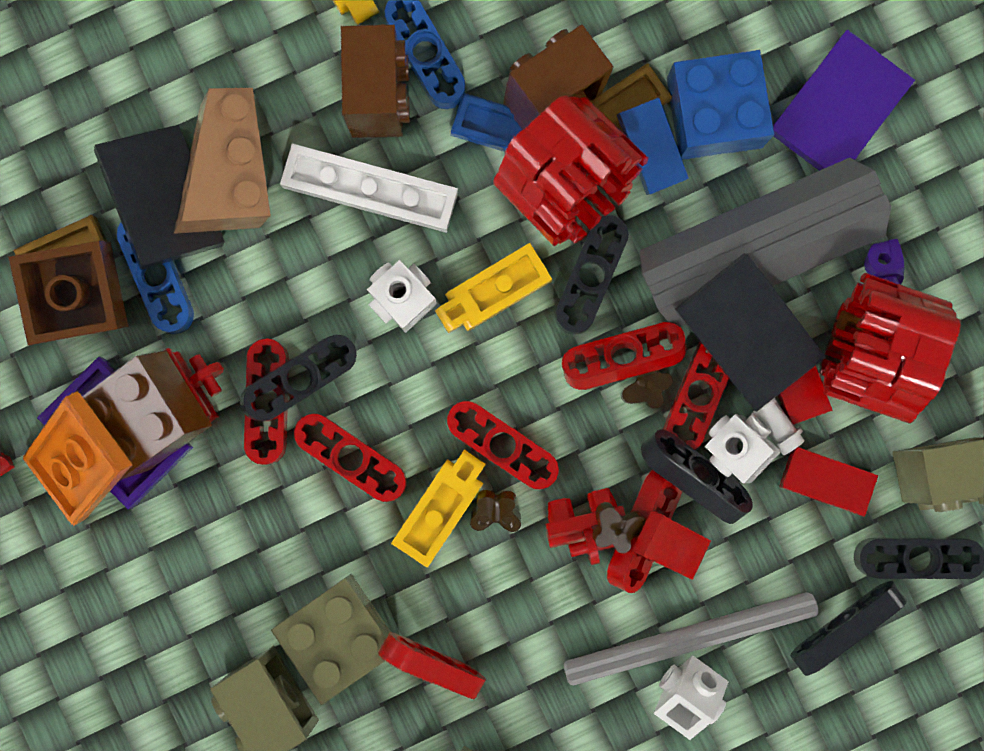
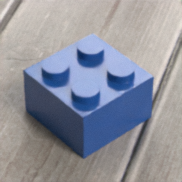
(720, 104)

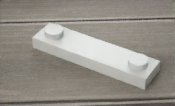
(369, 188)

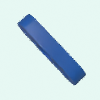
(450, 71)
(157, 307)

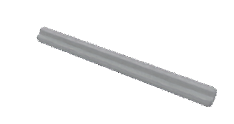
(690, 638)

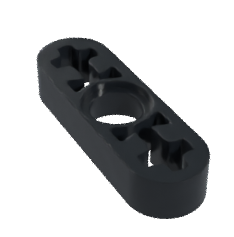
(615, 251)
(331, 370)
(696, 476)
(950, 546)
(848, 628)

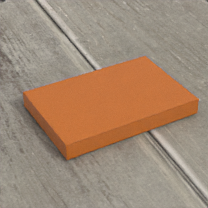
(76, 459)

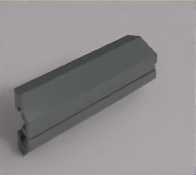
(778, 231)

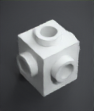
(407, 309)
(756, 451)
(698, 691)

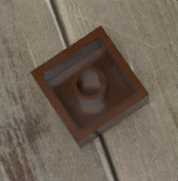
(568, 67)
(372, 80)
(68, 292)
(148, 410)

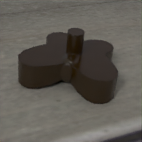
(647, 389)
(496, 509)
(616, 529)

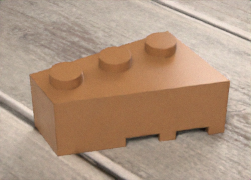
(226, 166)

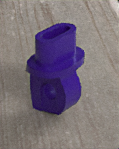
(891, 253)

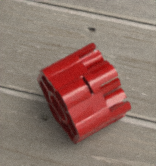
(562, 162)
(897, 354)

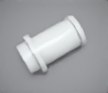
(782, 430)

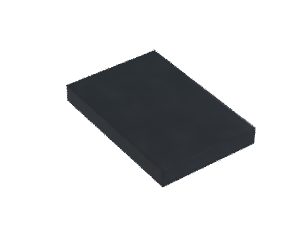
(146, 186)
(750, 332)

